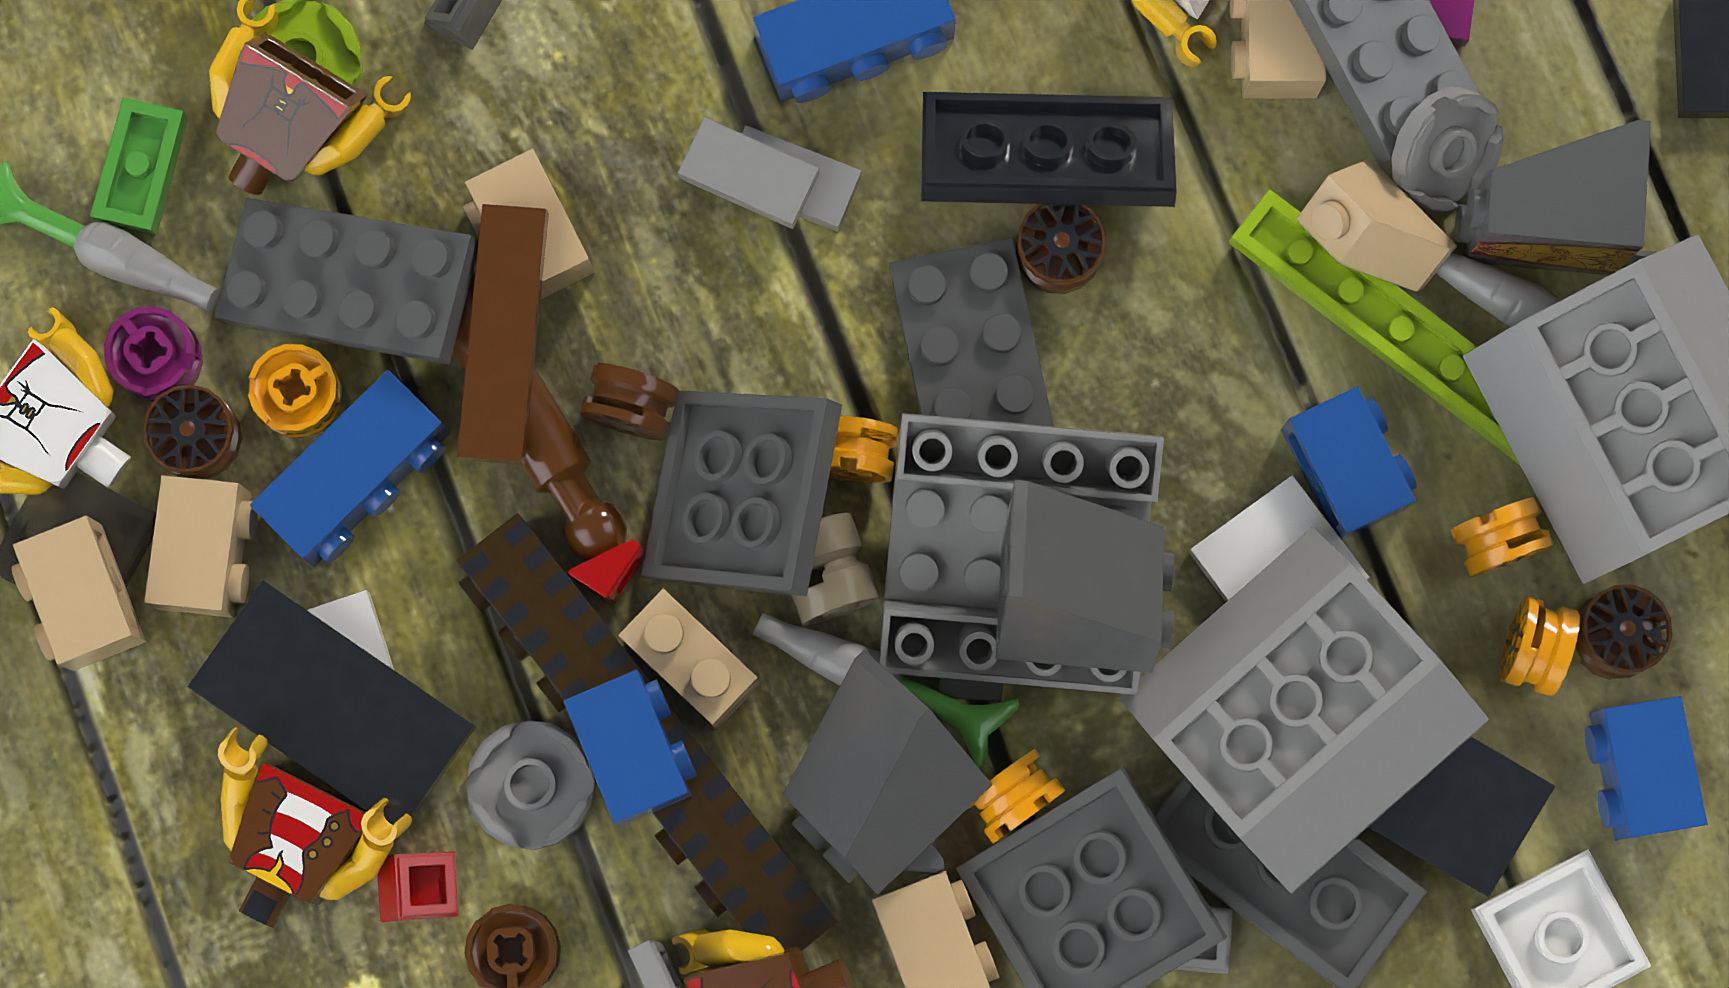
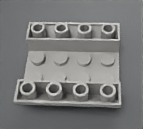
(1620, 406)
(950, 528)
(1304, 709)

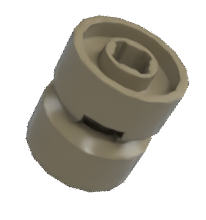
(837, 579)

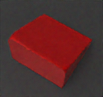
(610, 571)
(417, 887)

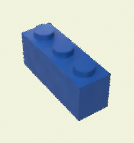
(831, 40)
(352, 470)

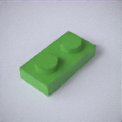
(139, 166)

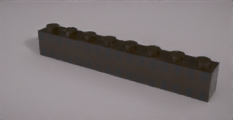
(578, 652)

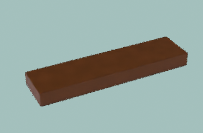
(503, 334)

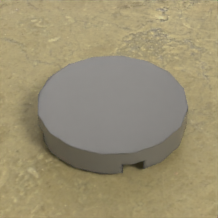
(1447, 148)
(530, 785)

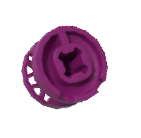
(152, 352)

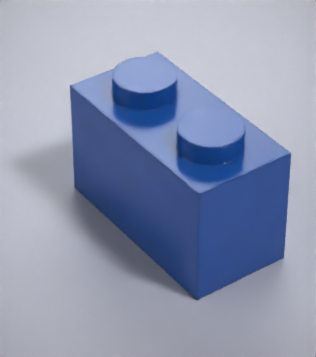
(1350, 462)
(629, 746)
(1645, 768)

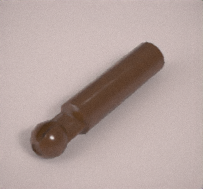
(558, 463)

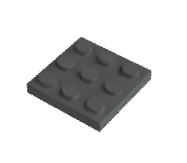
(742, 491)
(1092, 894)

